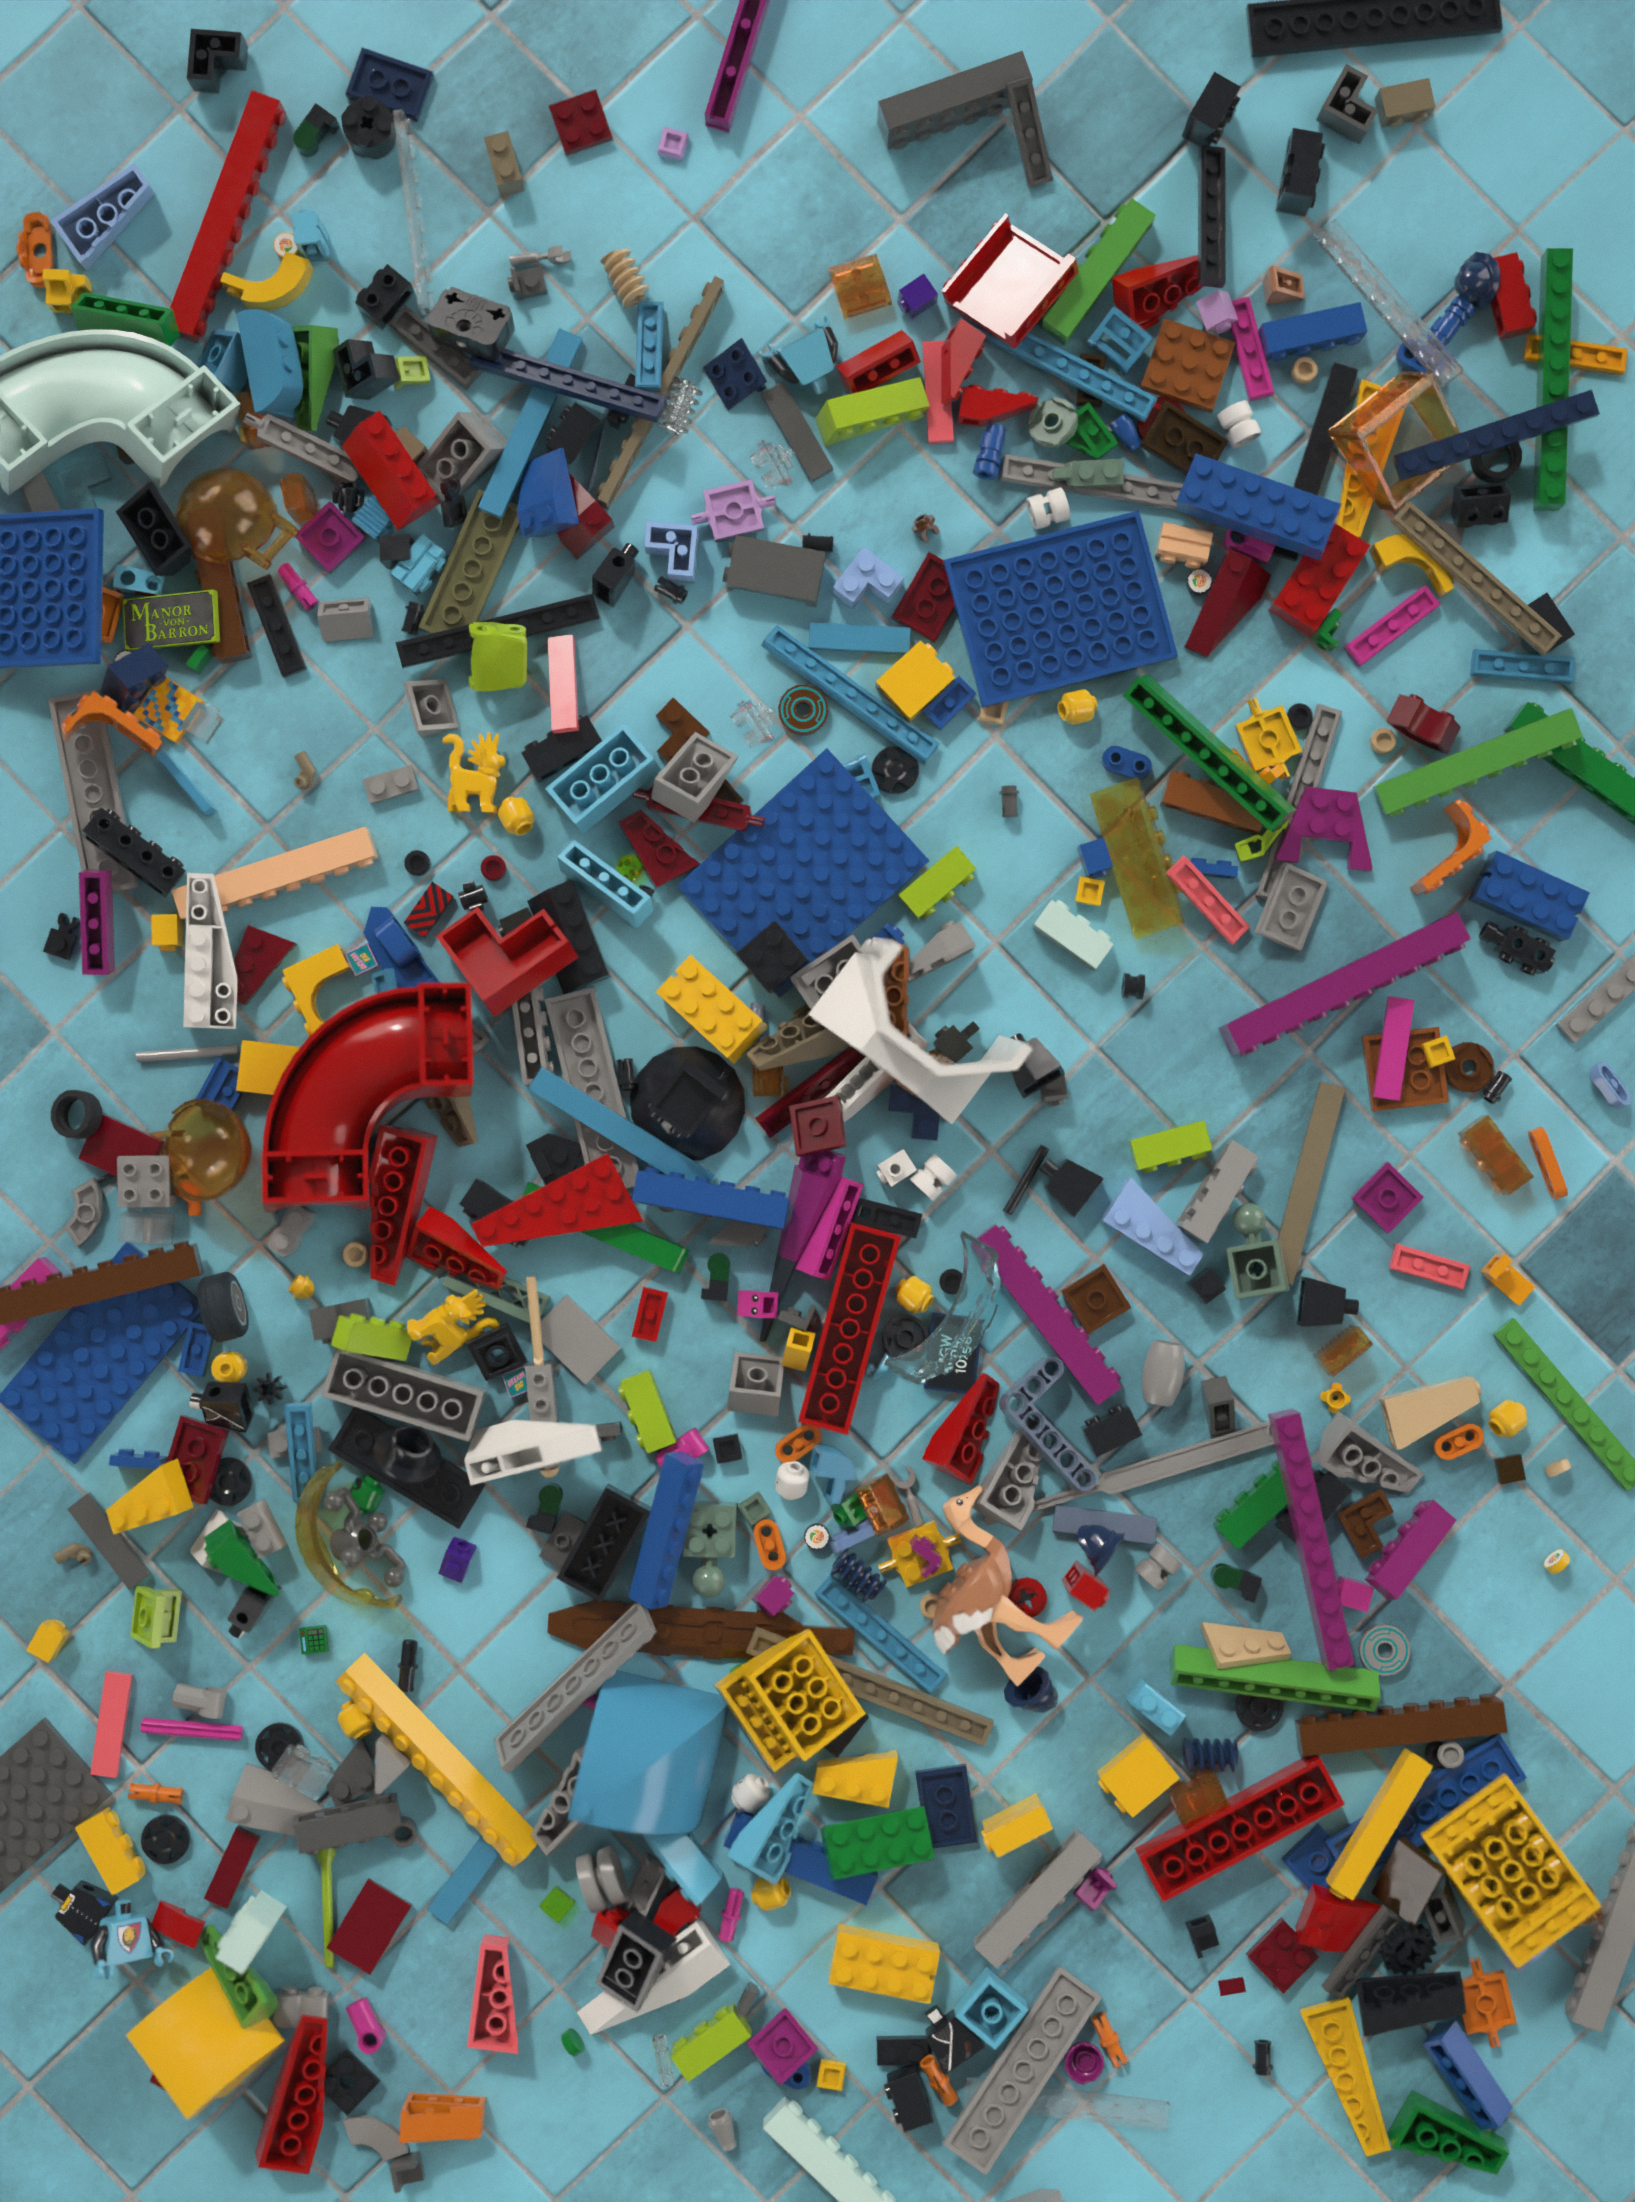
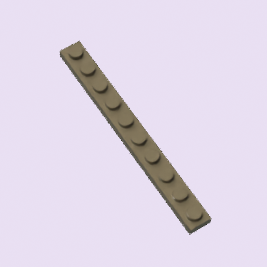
(677, 359)
(896, 1695)

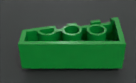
(1442, 2133)

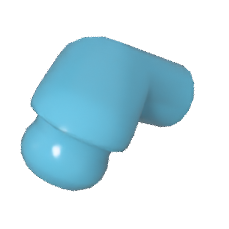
(877, 1371)

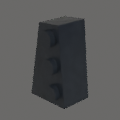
(1300, 172)

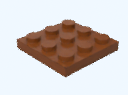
(1187, 365)
(1420, 1083)

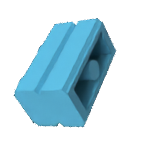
(310, 235)
(425, 561)
(1156, 1706)

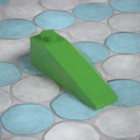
(317, 364)
(246, 1992)

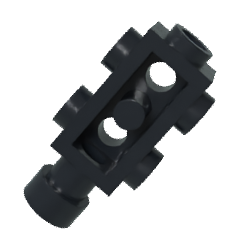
(1523, 955)

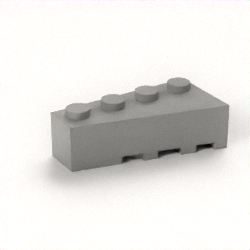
(1217, 1191)
(554, 1827)

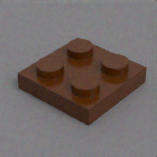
(1095, 1299)

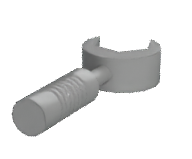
(554, 255)
(911, 1499)

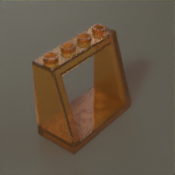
(1350, 433)

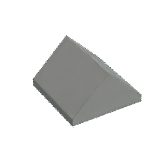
(431, 706)
(389, 1763)

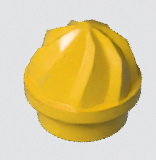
(301, 1287)

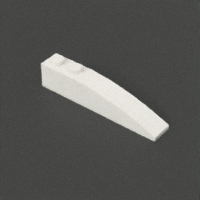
(867, 1081)

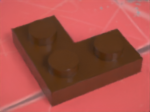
(682, 726)
(1358, 1521)

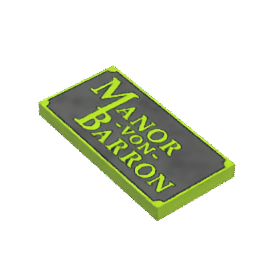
(171, 620)

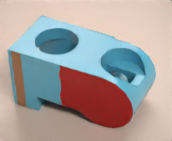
(137, 581)

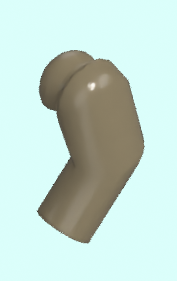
(307, 772)
(75, 1551)

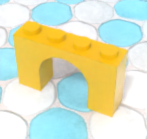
(308, 977)

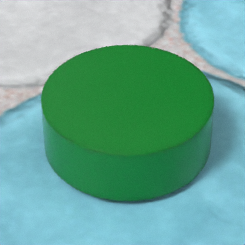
(572, 2042)

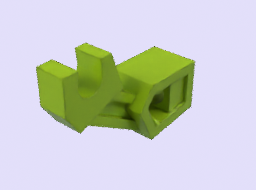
(1243, 850)

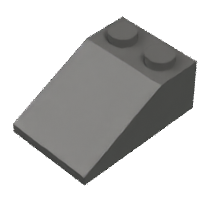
(460, 453)
(693, 777)
(818, 975)

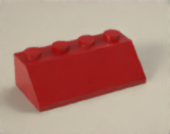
(389, 471)

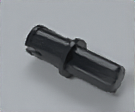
(408, 1665)

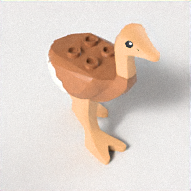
(980, 1599)

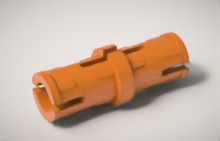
(155, 1793)
(1108, 2039)
(938, 2080)

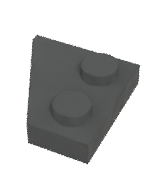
(353, 1775)

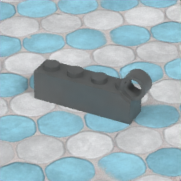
(352, 1823)

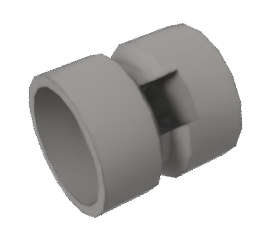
(1158, 1566)

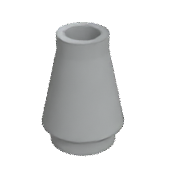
(722, 2127)

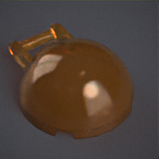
(231, 517)
(206, 1149)

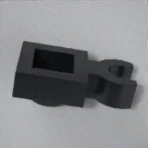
(454, 505)
(60, 941)

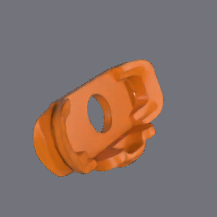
(35, 232)

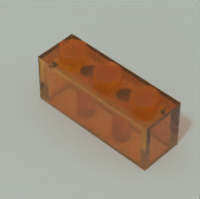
(1494, 1155)

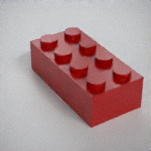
(1317, 583)

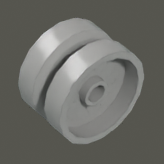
(601, 1879)

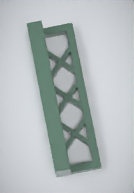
(495, 1301)

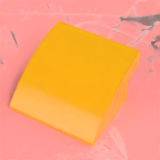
(790, 1700)
(200, 2045)

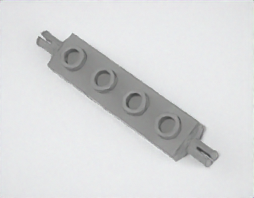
(304, 446)

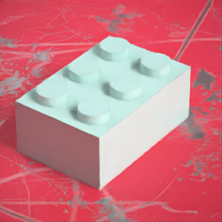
(249, 1931)

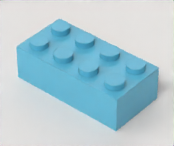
(603, 778)

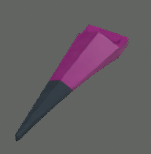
(809, 1193)

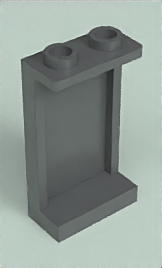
(774, 569)

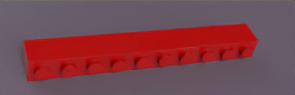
(226, 214)

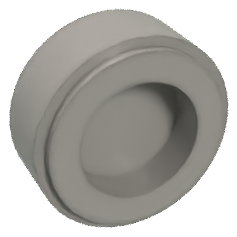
(1450, 1755)

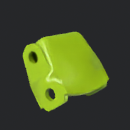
(498, 656)

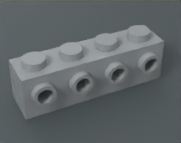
(530, 1035)

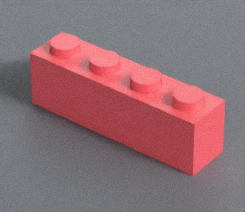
(493, 2006)

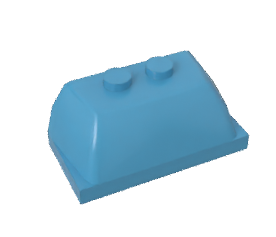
(271, 363)

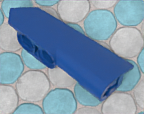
(396, 949)

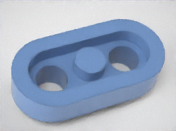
(1610, 1085)
(844, 1540)

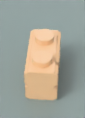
(1183, 545)

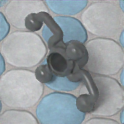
(360, 1539)

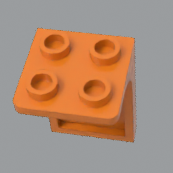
(104, 710)
(1471, 838)

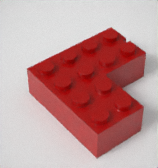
(506, 966)

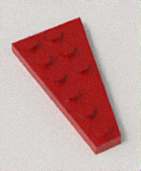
(571, 1204)

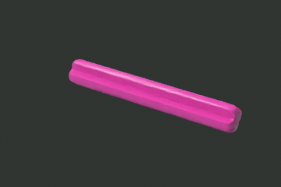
(191, 1729)

